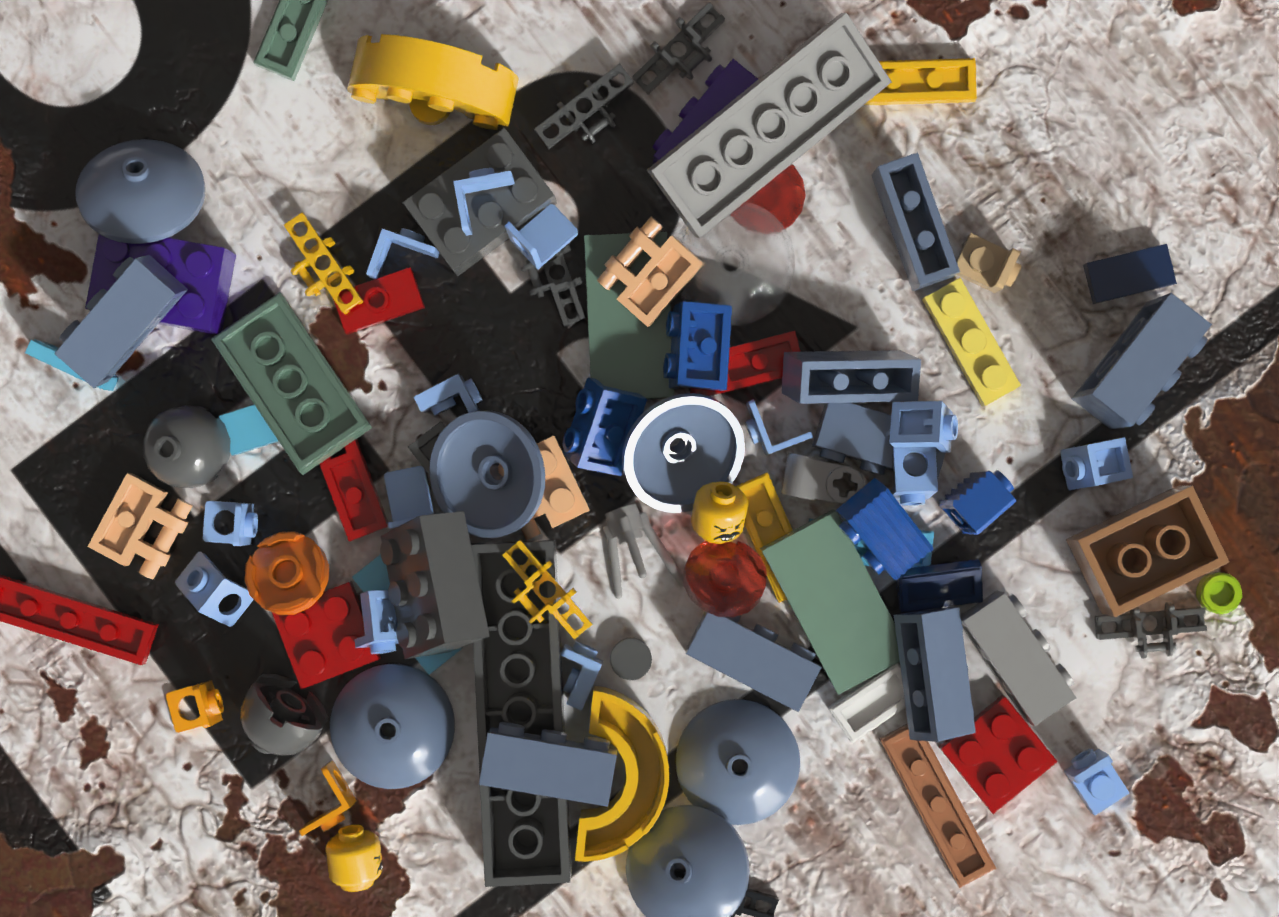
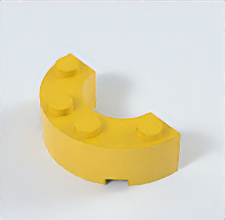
(435, 73)
(639, 803)

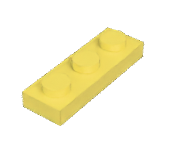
(971, 342)

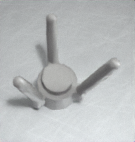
(626, 525)

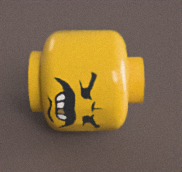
(719, 512)
(354, 858)

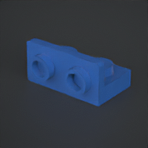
(698, 346)
(601, 427)

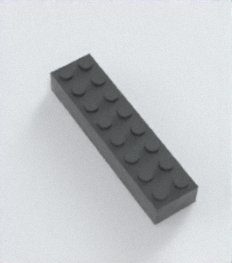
(522, 685)

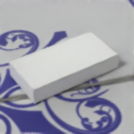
(870, 703)

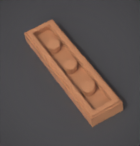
(938, 806)

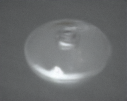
(763, 269)

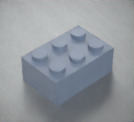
(1143, 362)

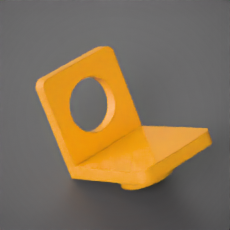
(208, 703)
(344, 795)

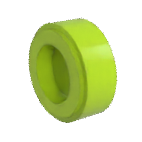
(1219, 593)

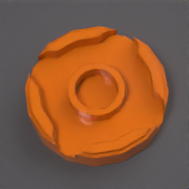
(287, 573)

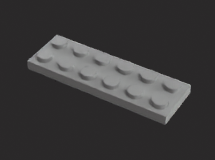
(769, 125)

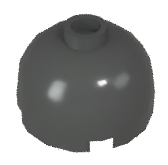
(186, 446)
(279, 718)

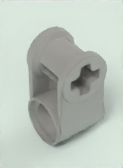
(814, 479)

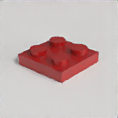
(324, 636)
(1000, 756)

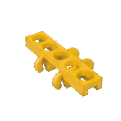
(311, 256)
(535, 585)

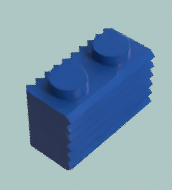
(978, 501)
(884, 530)

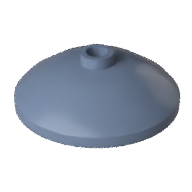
(140, 191)
(707, 452)
(468, 478)
(409, 702)
(734, 732)
(712, 859)

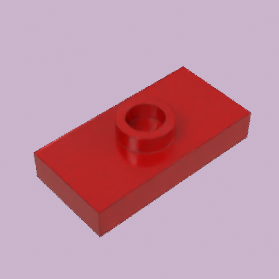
(383, 300)

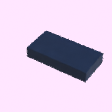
(1129, 274)
(940, 586)

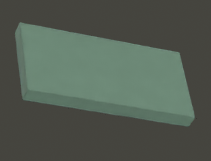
(621, 347)
(291, 383)
(834, 601)

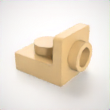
(988, 264)

